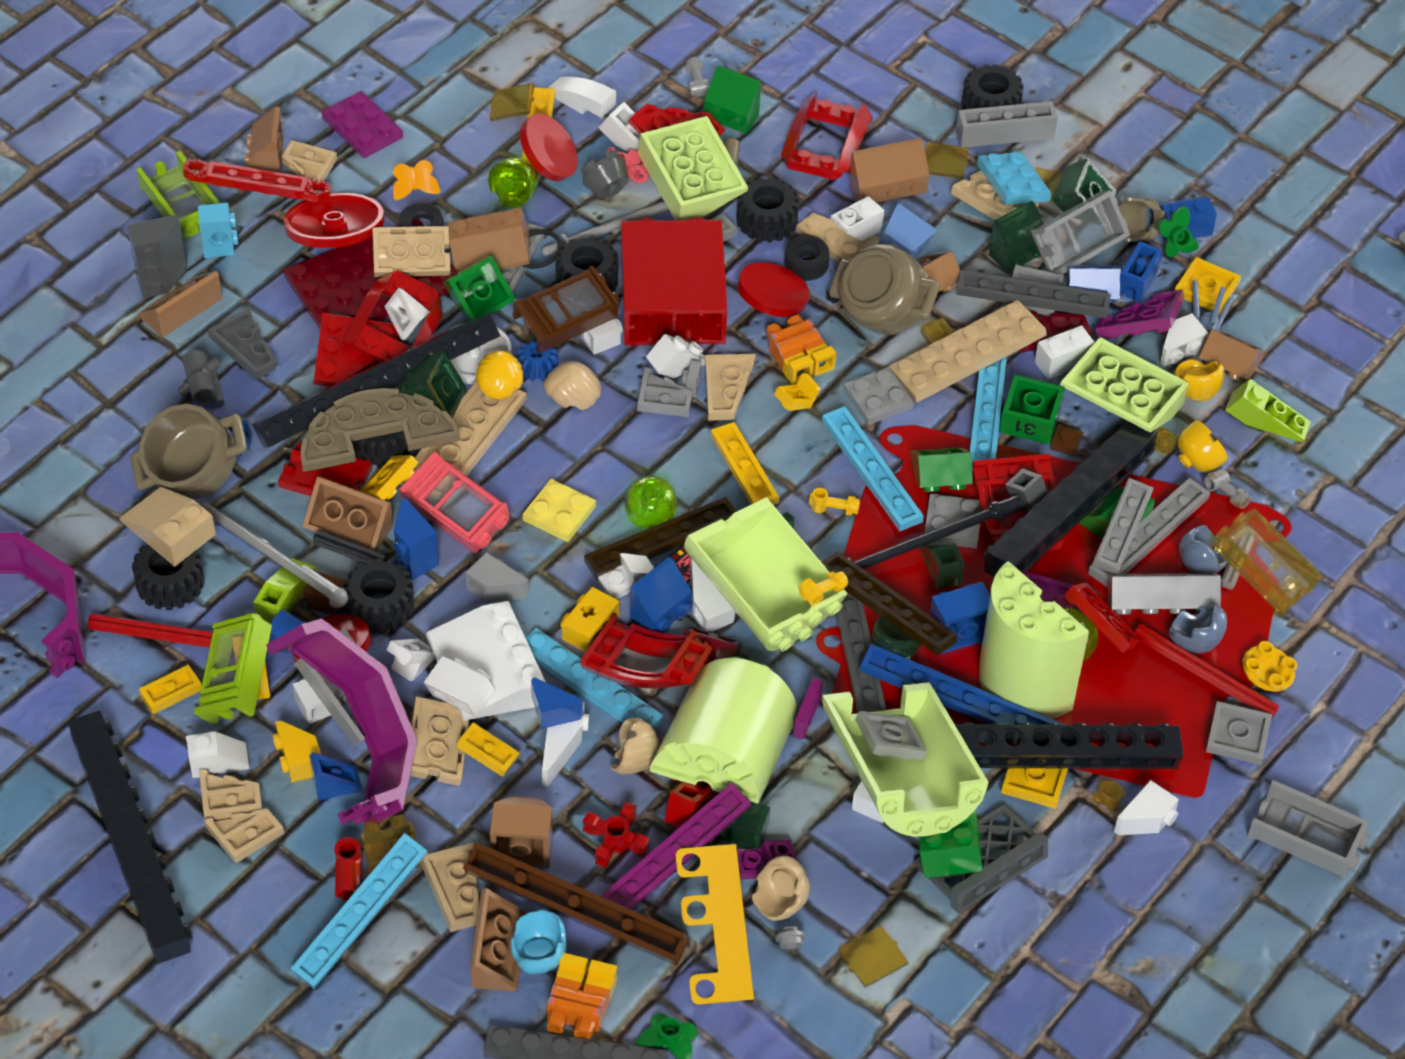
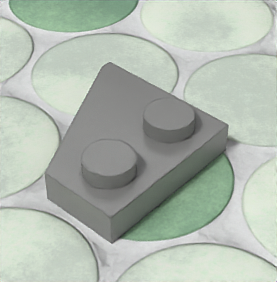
(663, 396)

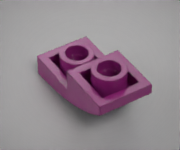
(754, 860)

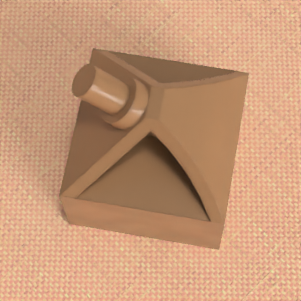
(523, 830)

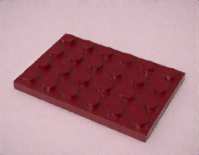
(342, 278)

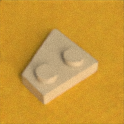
(308, 160)
(228, 796)
(245, 832)

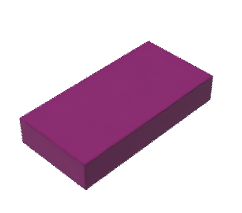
(808, 708)

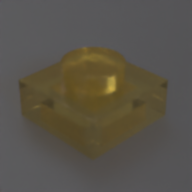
(936, 330)

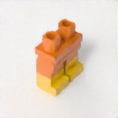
(799, 349)
(580, 995)

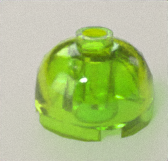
(513, 181)
(650, 501)

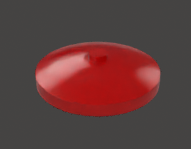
(334, 222)

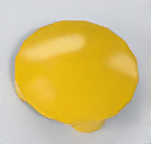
(1269, 667)

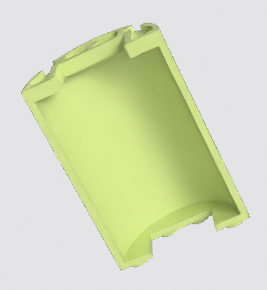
(914, 793)

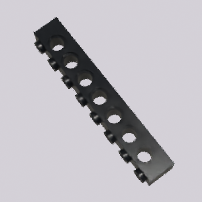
(1081, 754)

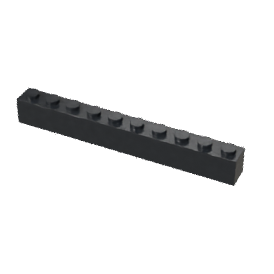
(382, 375)
(1071, 500)
(129, 837)

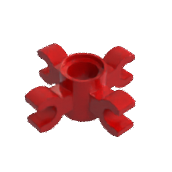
(615, 844)

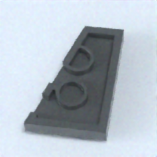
(244, 344)

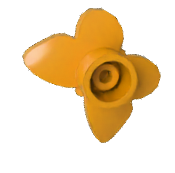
(414, 178)

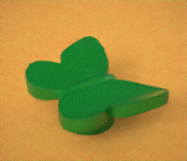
(1177, 234)
(670, 1034)

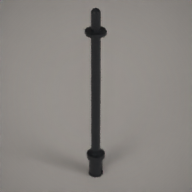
(995, 511)

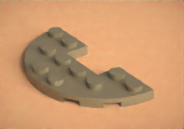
(372, 415)

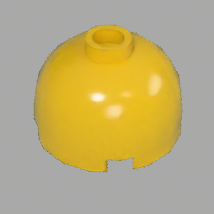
(1200, 449)

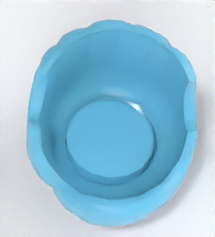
(538, 942)

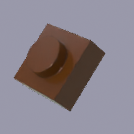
(1066, 440)

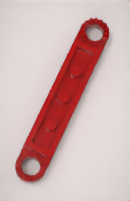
(256, 180)

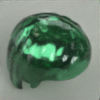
(893, 639)

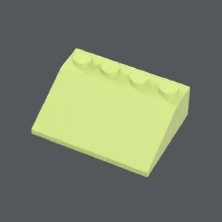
(690, 168)
(1127, 385)

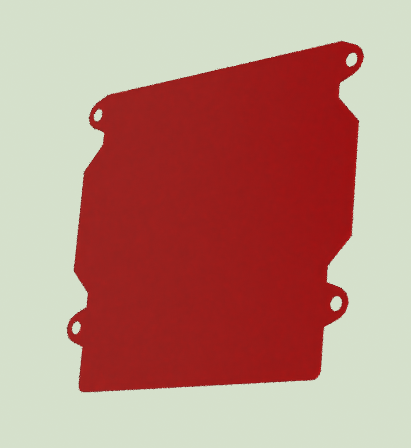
(1112, 685)

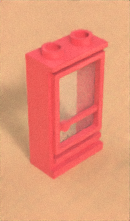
(455, 503)

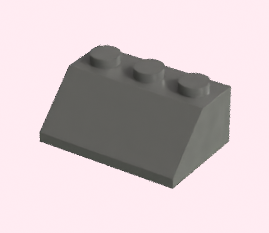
(157, 254)

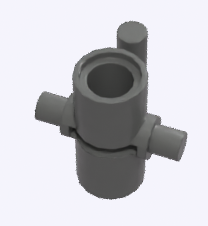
(201, 379)

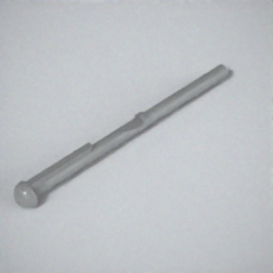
(337, 596)

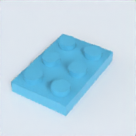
(1013, 178)

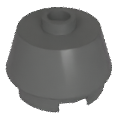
(606, 176)

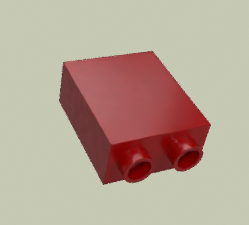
(673, 281)

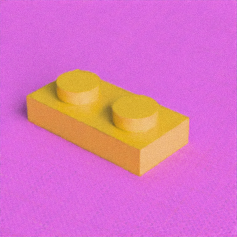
(170, 689)
(487, 749)

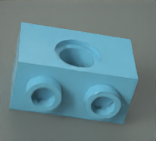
(216, 230)

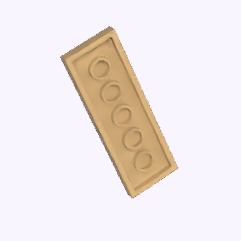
(967, 350)
(479, 425)

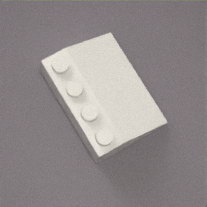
(495, 644)

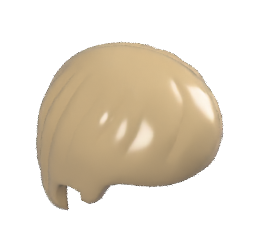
(573, 385)
(637, 747)
(781, 888)

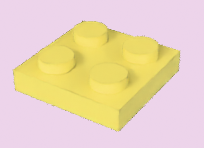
(559, 510)

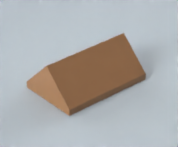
(183, 303)
(348, 514)
(492, 959)

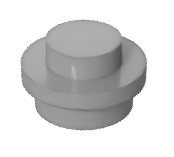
(790, 938)

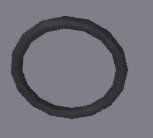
(553, 258)

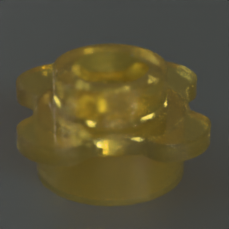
(1165, 441)
(1110, 788)

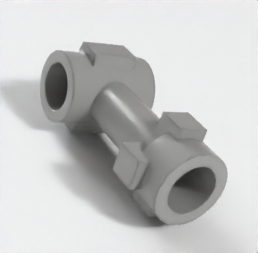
(699, 85)
(1220, 480)

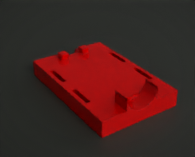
(303, 482)
(1103, 616)

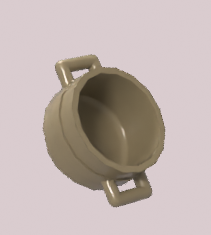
(884, 289)
(188, 451)

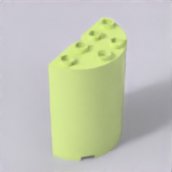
(757, 569)
(1030, 647)
(729, 728)

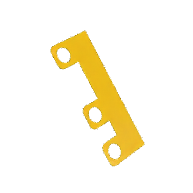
(726, 914)

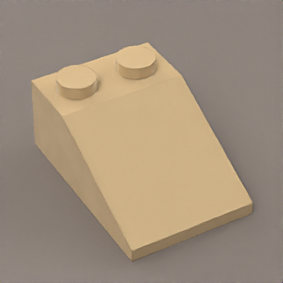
(170, 524)

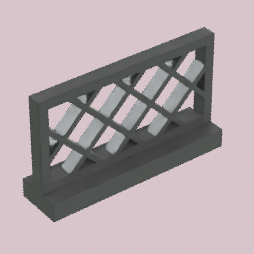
(996, 870)

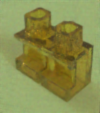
(379, 842)

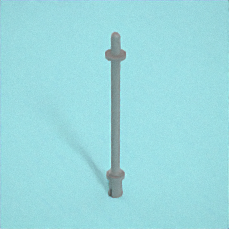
(607, 227)

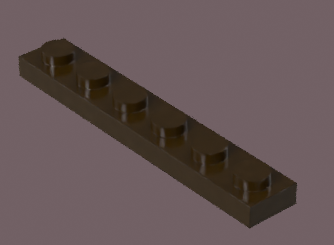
(659, 537)
(892, 605)

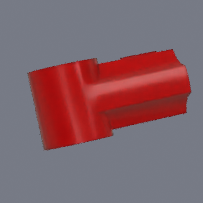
(347, 869)

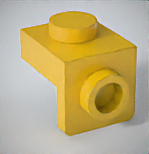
(799, 395)

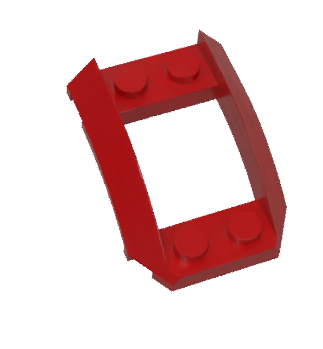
(828, 112)
(377, 344)
(998, 472)
(686, 650)

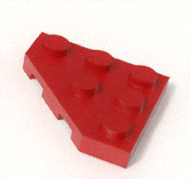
(653, 118)
(337, 361)

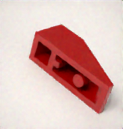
(687, 801)

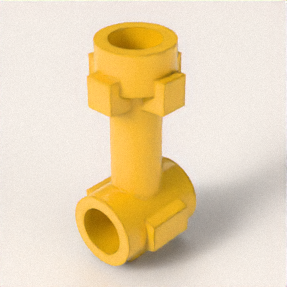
(820, 501)
(814, 592)

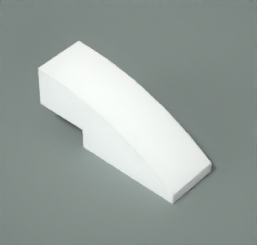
(584, 95)

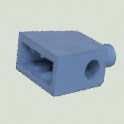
(907, 231)

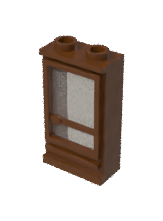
(567, 309)

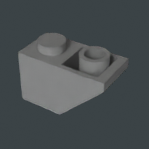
(496, 581)

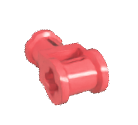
(634, 165)

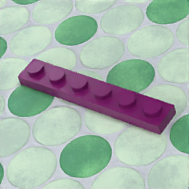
(661, 862)

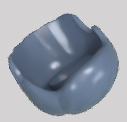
(1197, 552)
(1199, 631)

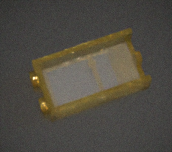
(1267, 561)

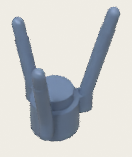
(1210, 320)

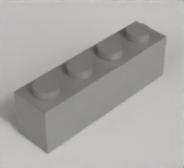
(1006, 124)
(1163, 591)

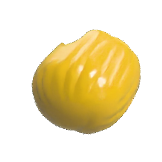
(499, 375)
(1202, 379)

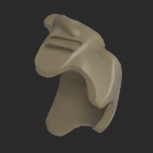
(1134, 213)

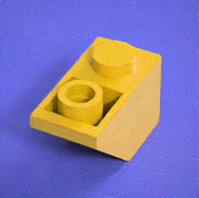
(296, 748)

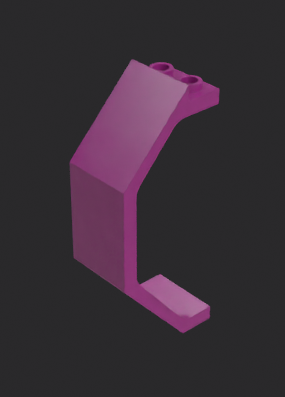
(26, 558)
(373, 706)

